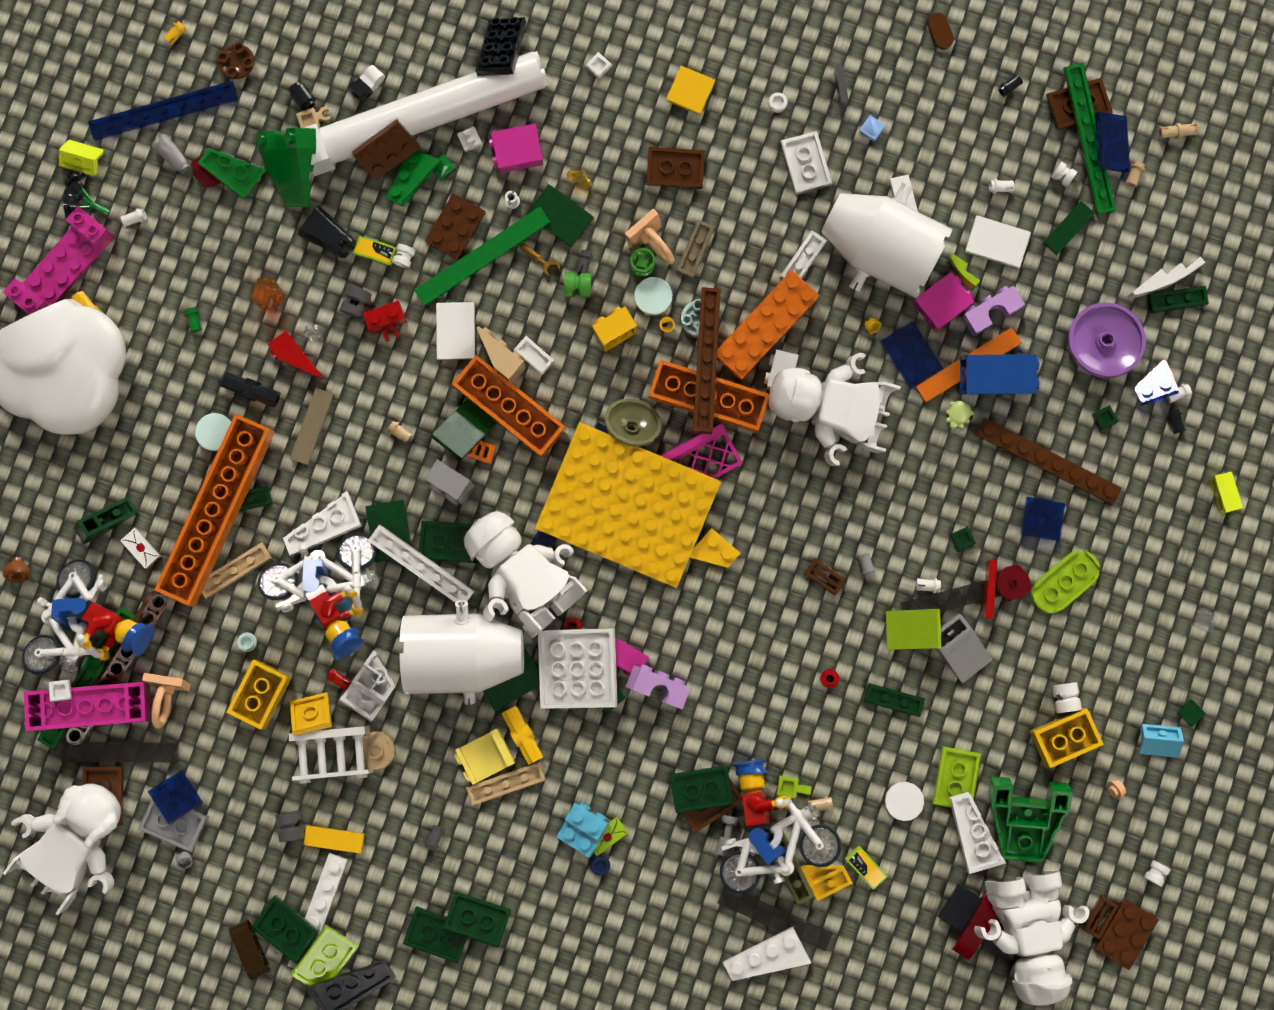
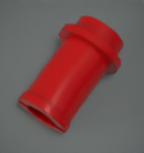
(337, 678)

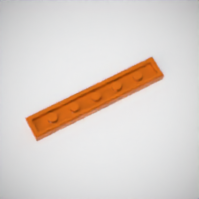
(951, 375)

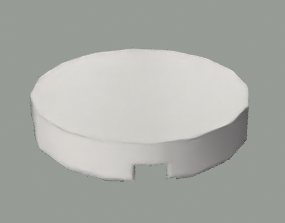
(904, 801)

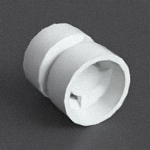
(1066, 697)

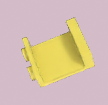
(484, 756)

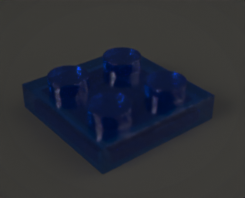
(1042, 519)
(175, 797)

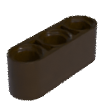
(249, 949)

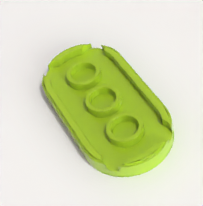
(1065, 581)

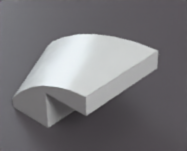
(369, 688)

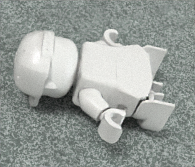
(833, 405)
(524, 575)
(1032, 932)

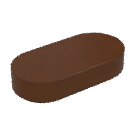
(940, 31)

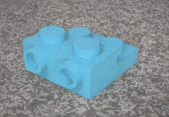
(583, 829)

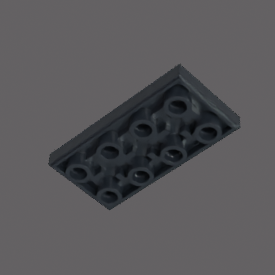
(501, 46)
(959, 911)

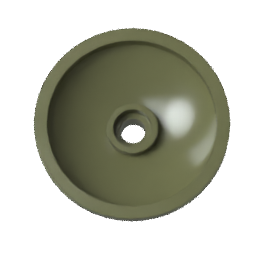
(632, 422)

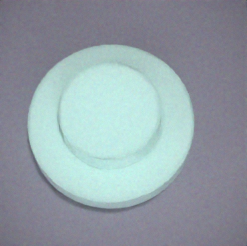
(247, 642)

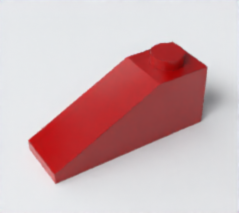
(290, 353)

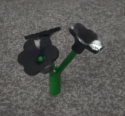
(74, 192)

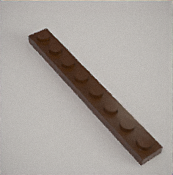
(706, 361)
(1048, 461)

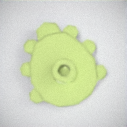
(959, 414)

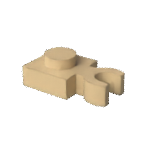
(312, 117)

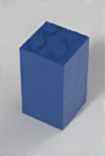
(999, 374)

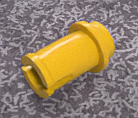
(175, 32)

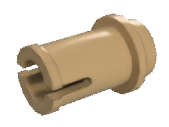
(1135, 173)
(399, 432)
(823, 804)

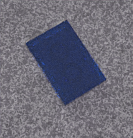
(1112, 142)
(911, 355)

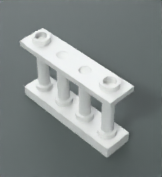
(338, 736)

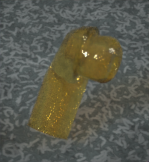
(580, 176)

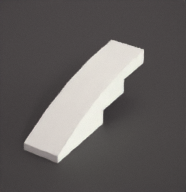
(1162, 280)

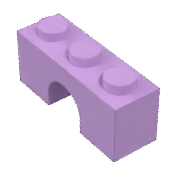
(1006, 301)
(644, 680)

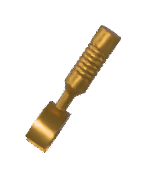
(534, 255)

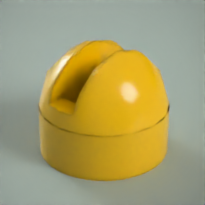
(872, 325)
(668, 328)

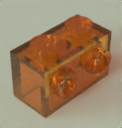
(267, 294)

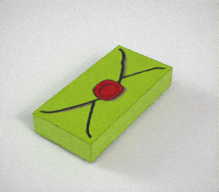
(614, 832)

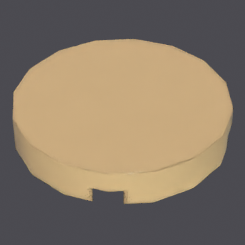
(378, 750)

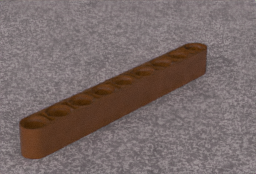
(123, 659)

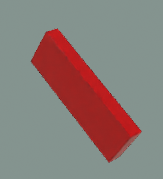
(989, 589)

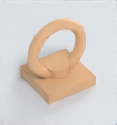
(645, 232)
(165, 687)

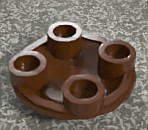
(236, 61)

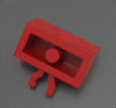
(385, 318)

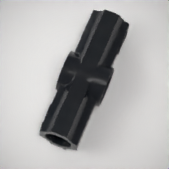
(250, 389)

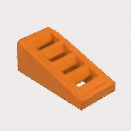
(488, 459)

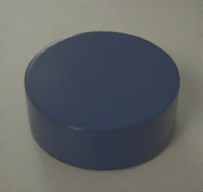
(600, 865)

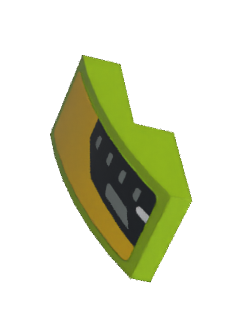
(374, 250)
(958, 266)
(866, 867)

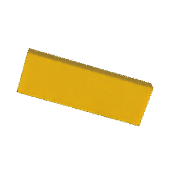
(334, 839)

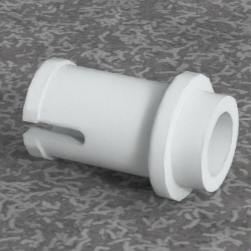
(1000, 186)
(513, 203)
(133, 217)
(1184, 391)
(928, 585)

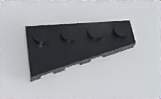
(351, 987)

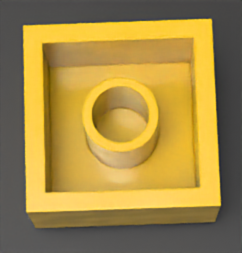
(614, 328)

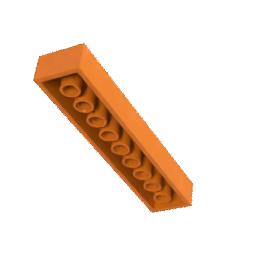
(214, 510)

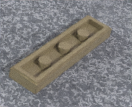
(312, 426)

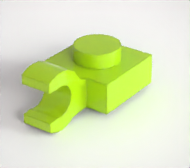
(789, 787)

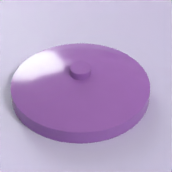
(1106, 340)

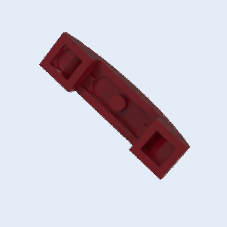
(968, 941)

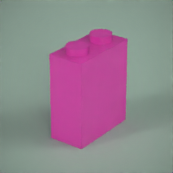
(516, 148)
(943, 302)

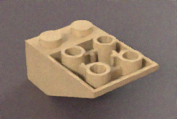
(504, 361)

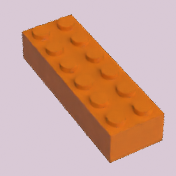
(766, 325)
(732, 402)
(509, 406)

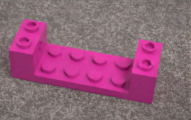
(62, 264)
(88, 707)

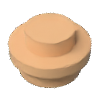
(1116, 789)

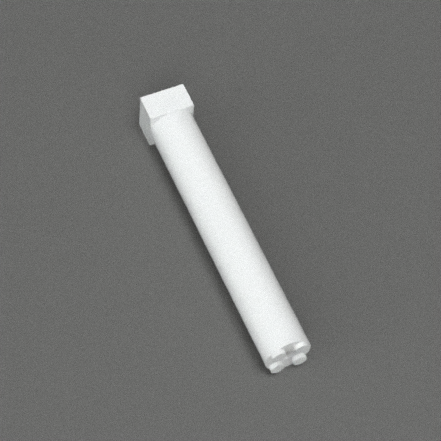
(427, 109)

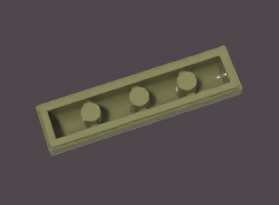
(797, 880)

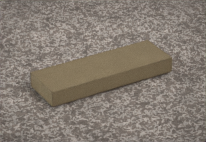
(695, 249)

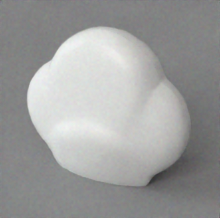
(62, 367)

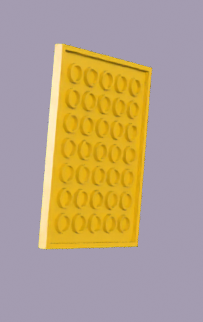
(628, 505)

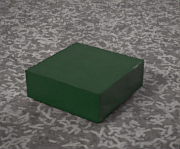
(1105, 418)
(962, 538)
(1191, 713)

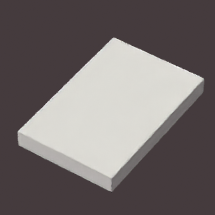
(806, 163)
(997, 242)
(455, 331)

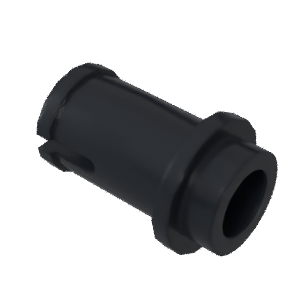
(1006, 88)
(1176, 421)

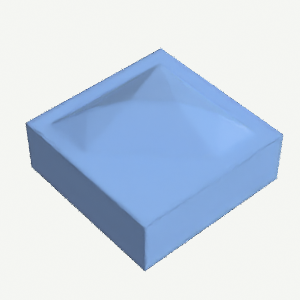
(872, 128)

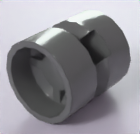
(358, 296)
(289, 826)

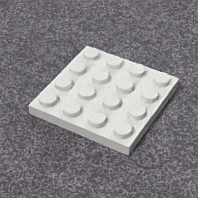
(577, 668)

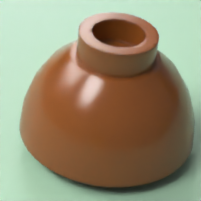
(17, 570)

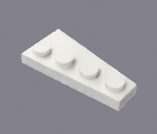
(330, 523)
(975, 840)
(771, 955)

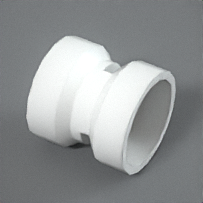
(1059, 174)
(403, 256)
(1157, 873)

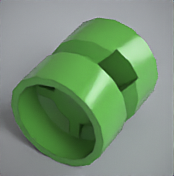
(642, 262)
(577, 285)

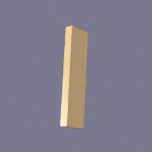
(236, 569)
(506, 783)

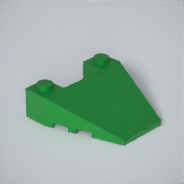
(289, 162)
(1027, 824)

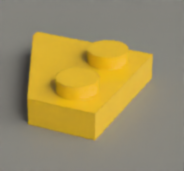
(715, 550)
(826, 879)

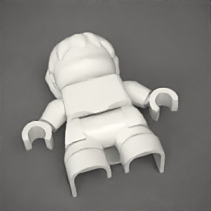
(70, 842)

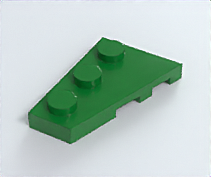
(233, 173)
(410, 176)

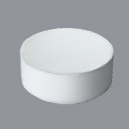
(777, 102)

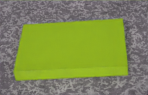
(913, 629)
(955, 775)
(324, 957)

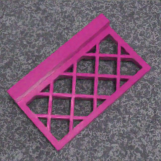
(703, 440)

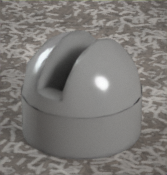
(180, 860)

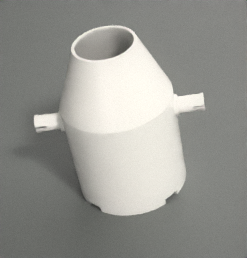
(886, 239)
(458, 653)

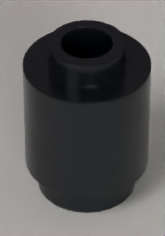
(302, 96)

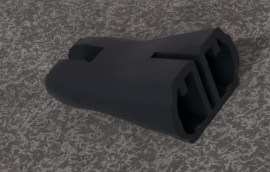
(325, 232)

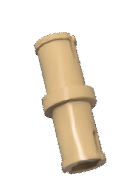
(1178, 130)

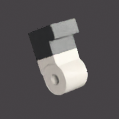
(366, 83)

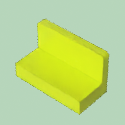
(80, 157)
(1225, 492)

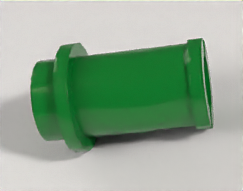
(193, 319)

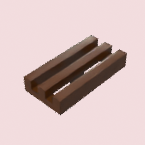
(819, 582)
(1099, 934)

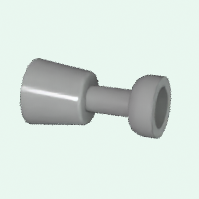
(730, 821)

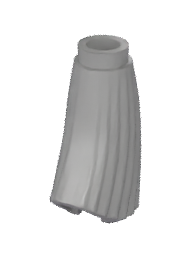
(171, 153)

